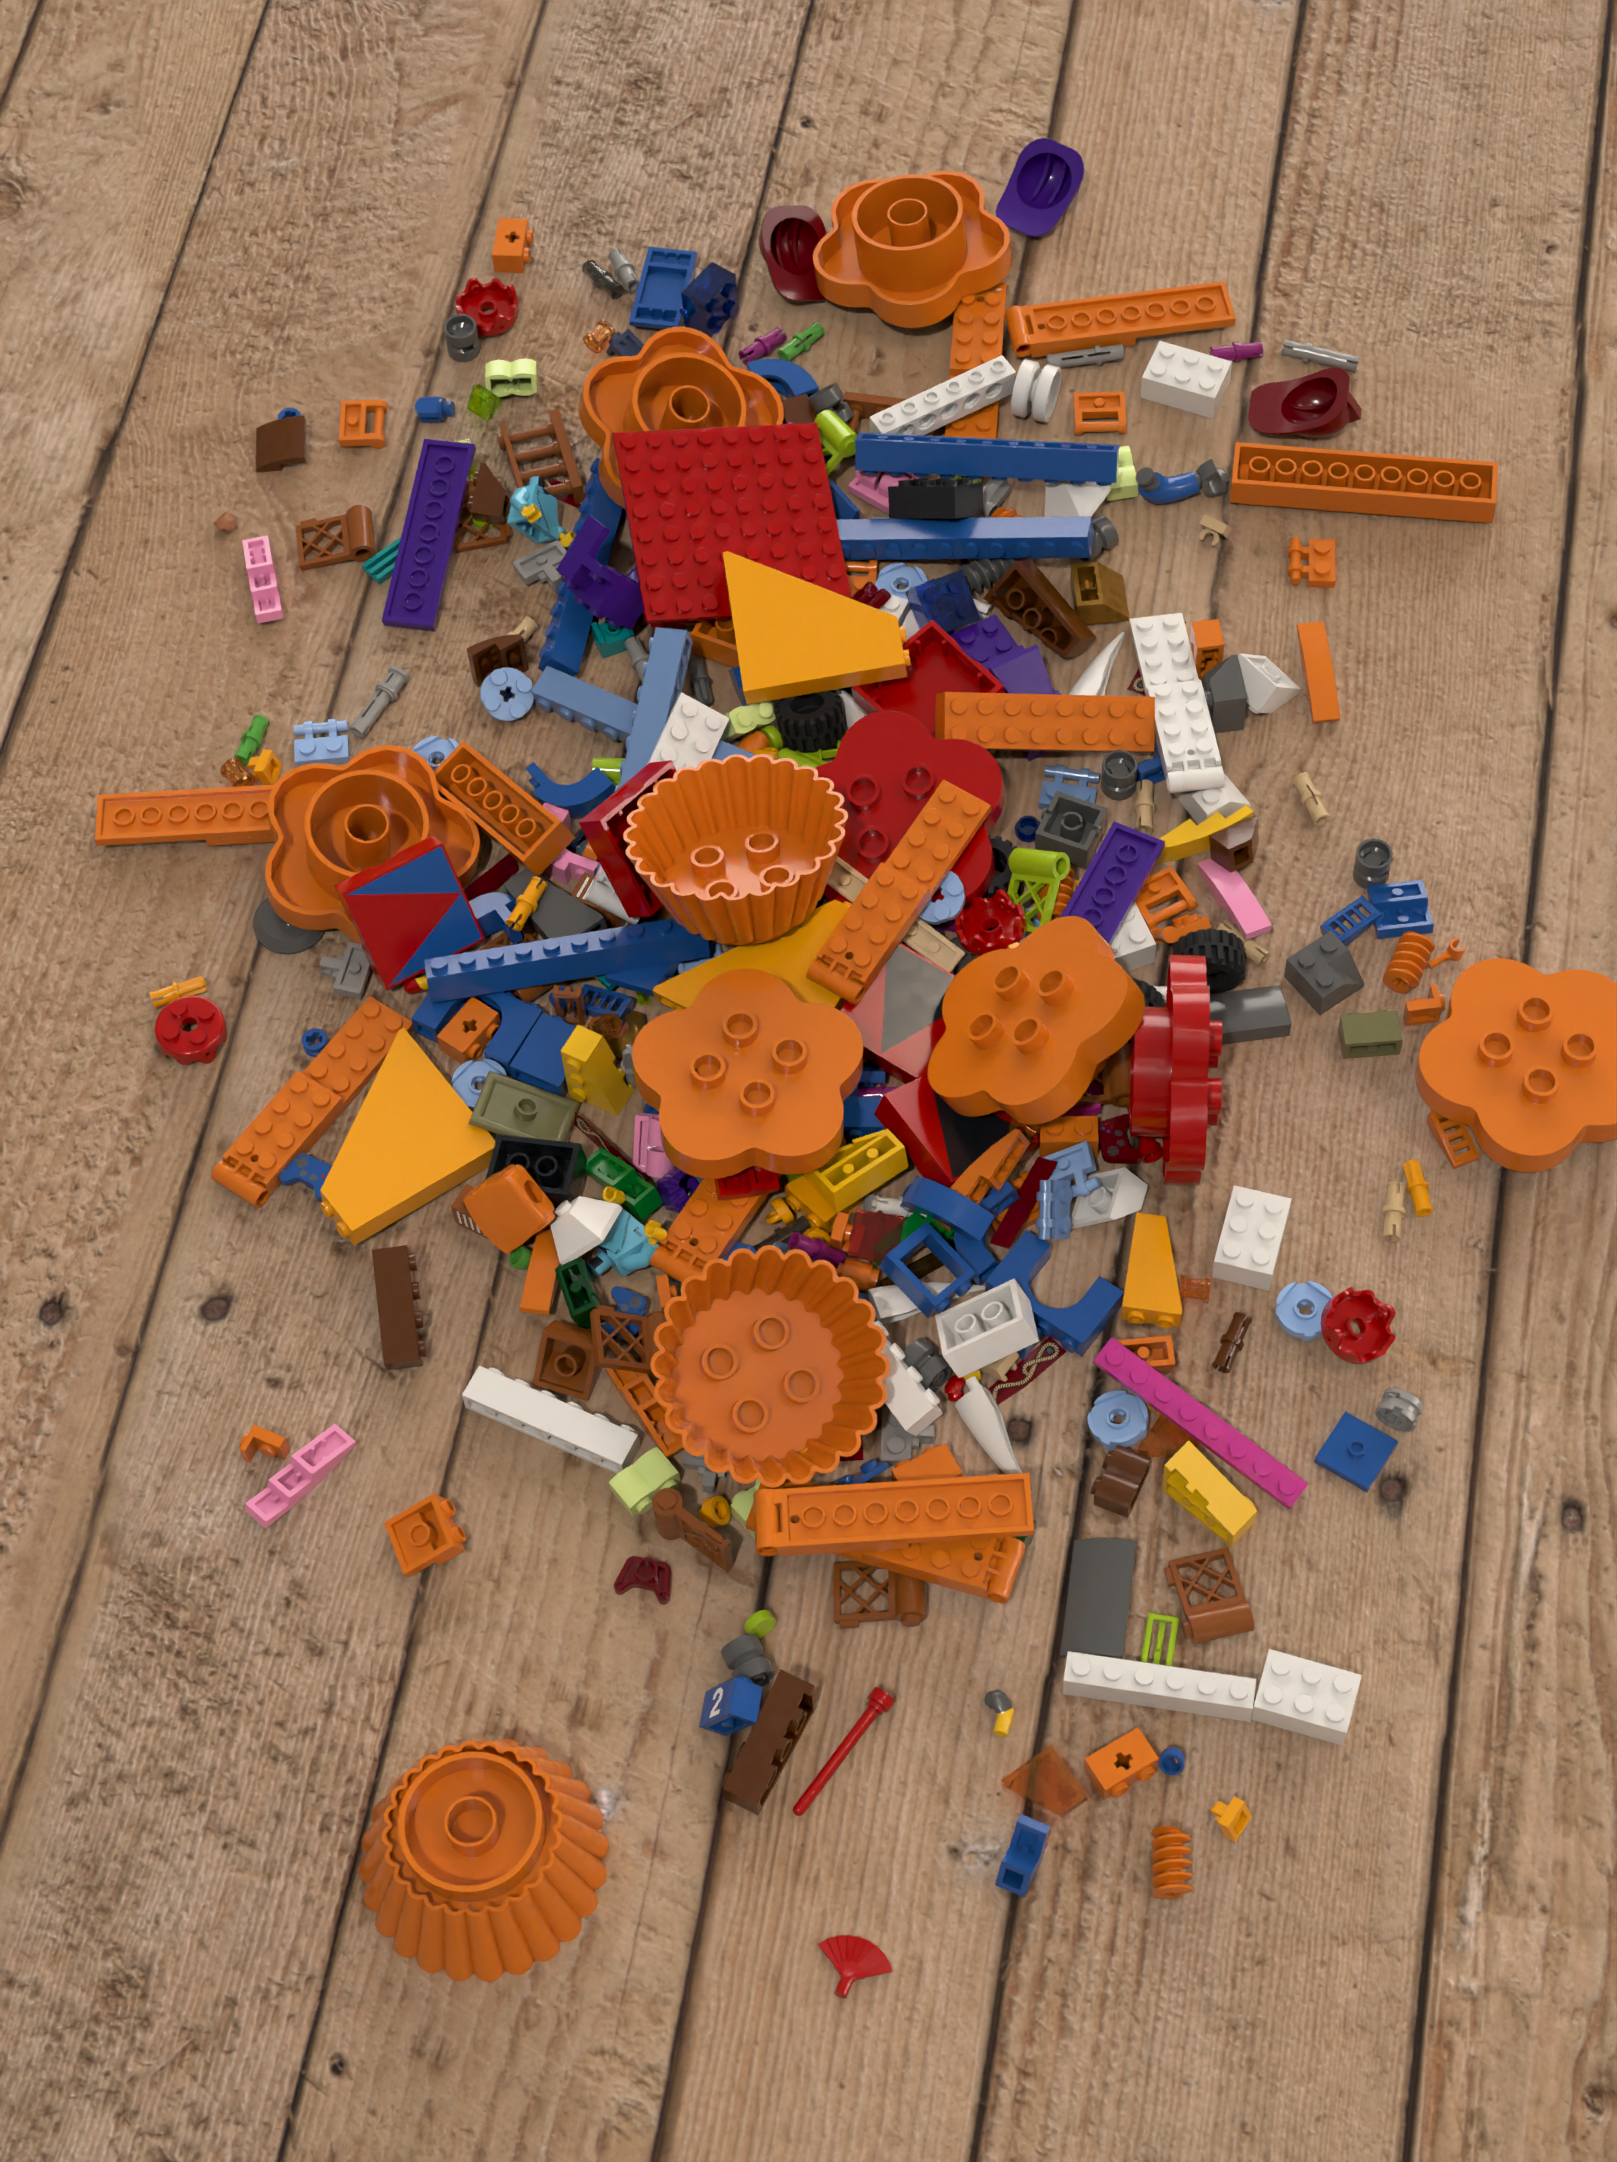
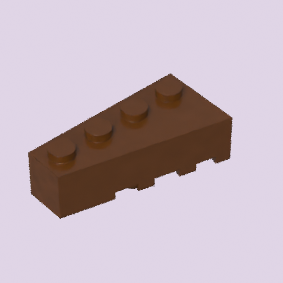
(1041, 609)
(398, 1307)
(770, 1742)

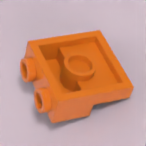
(425, 1534)

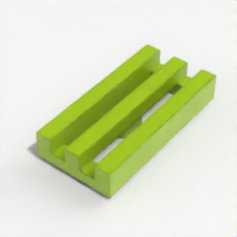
(1163, 1619)

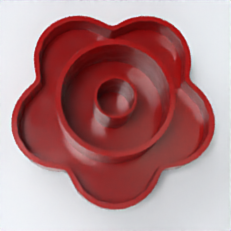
(888, 774)
(1170, 1071)

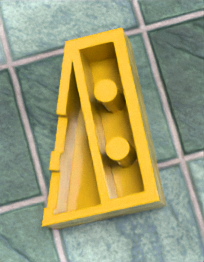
(592, 1073)
(859, 1169)
(1207, 1494)

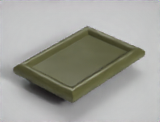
(522, 1110)

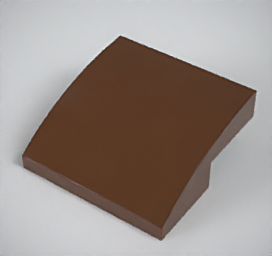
(280, 443)
(497, 654)

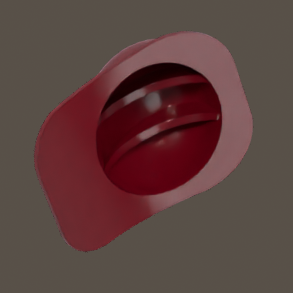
(788, 247)
(1305, 406)

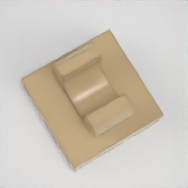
(1214, 527)
(1001, 1366)

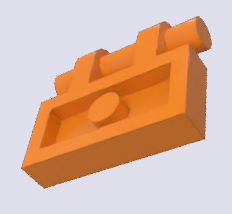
(1320, 559)

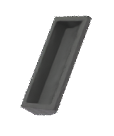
(1251, 1014)
(1098, 1597)

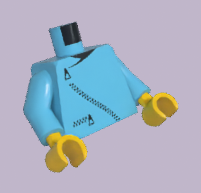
(536, 514)
(627, 1243)

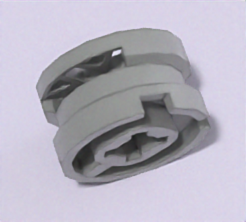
(1399, 1409)

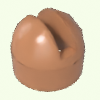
(225, 522)

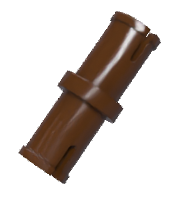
(1231, 1342)

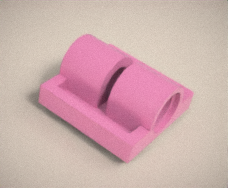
(874, 487)
(648, 1149)

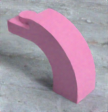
(567, 863)

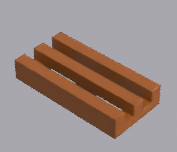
(570, 996)

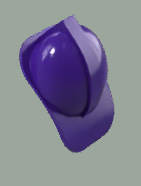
(1040, 187)

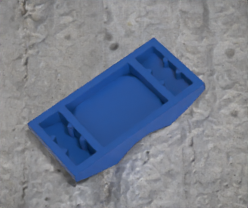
(660, 288)

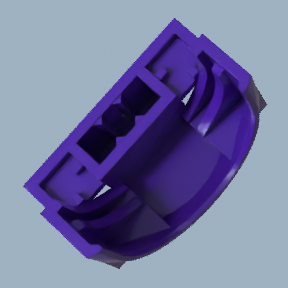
(611, 592)

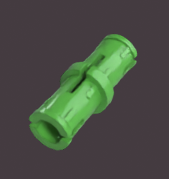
(812, 333)
(252, 739)

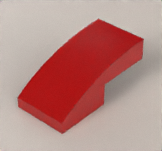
(747, 1183)

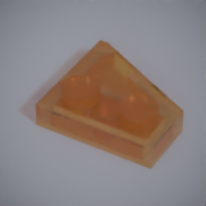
(1164, 1439)
(1047, 1783)

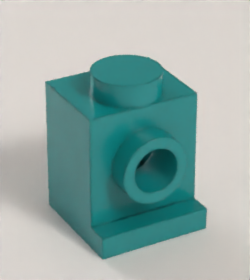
(610, 639)

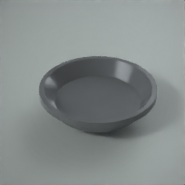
(281, 936)

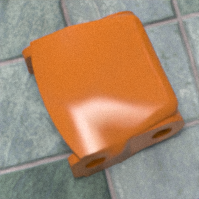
(509, 1207)

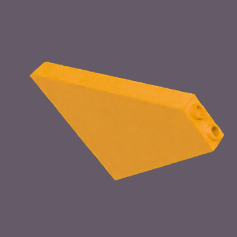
(806, 637)
(784, 957)
(403, 1146)

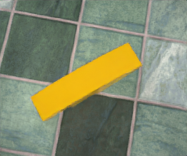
(1194, 839)

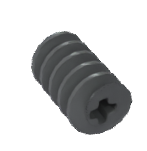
(984, 571)

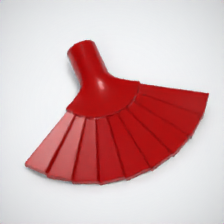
(854, 1960)

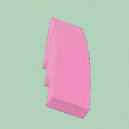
(262, 579)
(1236, 899)
(298, 1478)

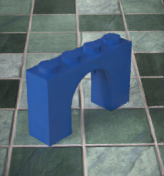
(516, 1016)
(1071, 1326)

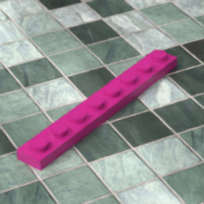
(1200, 1423)

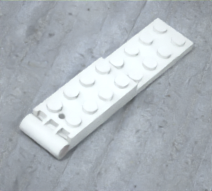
(1181, 710)
(687, 740)

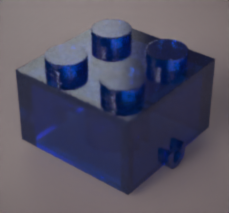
(710, 300)
(945, 602)

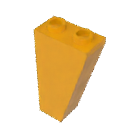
(818, 1213)
(1151, 1278)

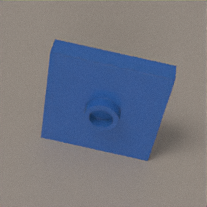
(1356, 1451)

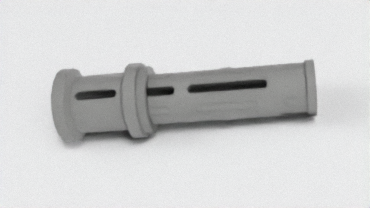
(385, 693)

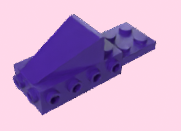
(1012, 665)

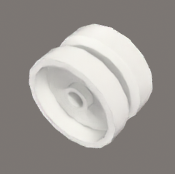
(1036, 391)

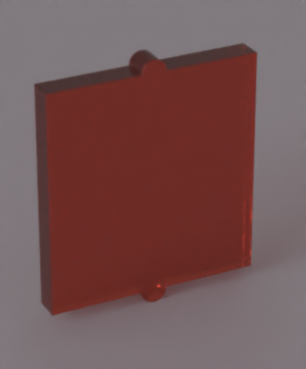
(874, 1235)

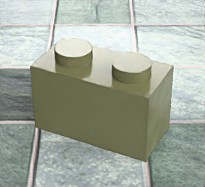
(1370, 1034)

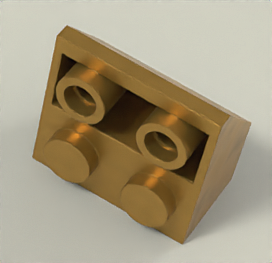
(1098, 593)

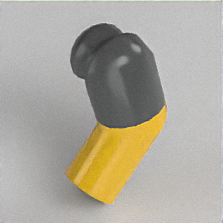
(1000, 1703)

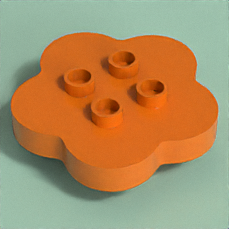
(911, 247)
(670, 385)
(353, 818)
(1034, 1024)
(1525, 1061)
(748, 1077)

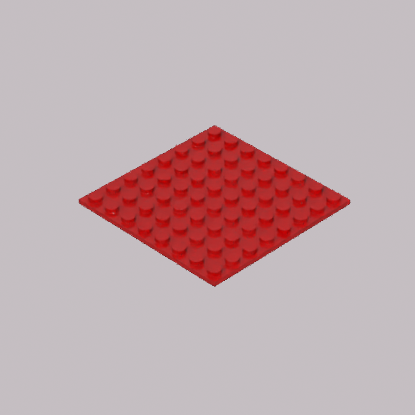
(720, 492)

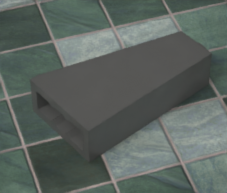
(557, 911)

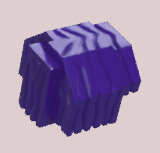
(676, 1189)

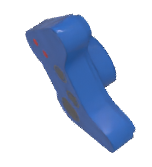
(307, 1171)
(627, 1303)

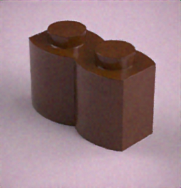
(1121, 1481)

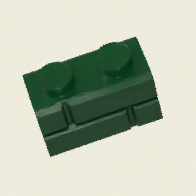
(579, 1291)

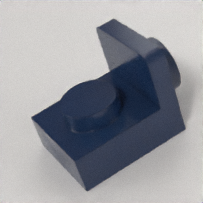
(624, 344)

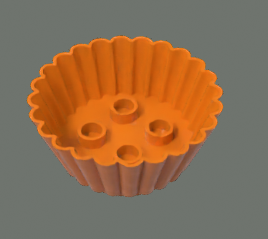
(738, 845)
(770, 1363)
(483, 1859)

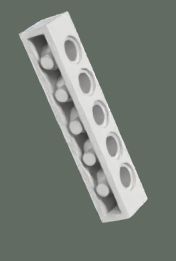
(947, 400)

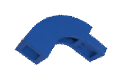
(785, 377)
(577, 797)
(947, 1207)
(976, 1252)

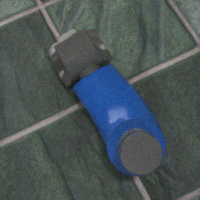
(1165, 489)

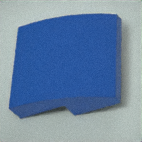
(1402, 908)
(642, 978)

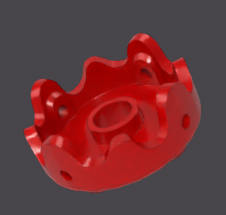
(493, 295)
(987, 913)
(193, 1045)
(1371, 1318)

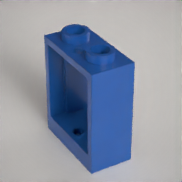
(911, 1286)

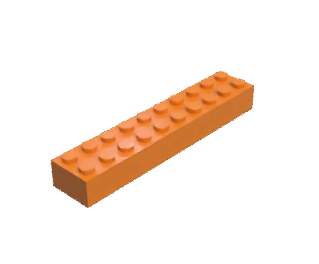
(1364, 482)

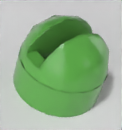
(520, 1258)

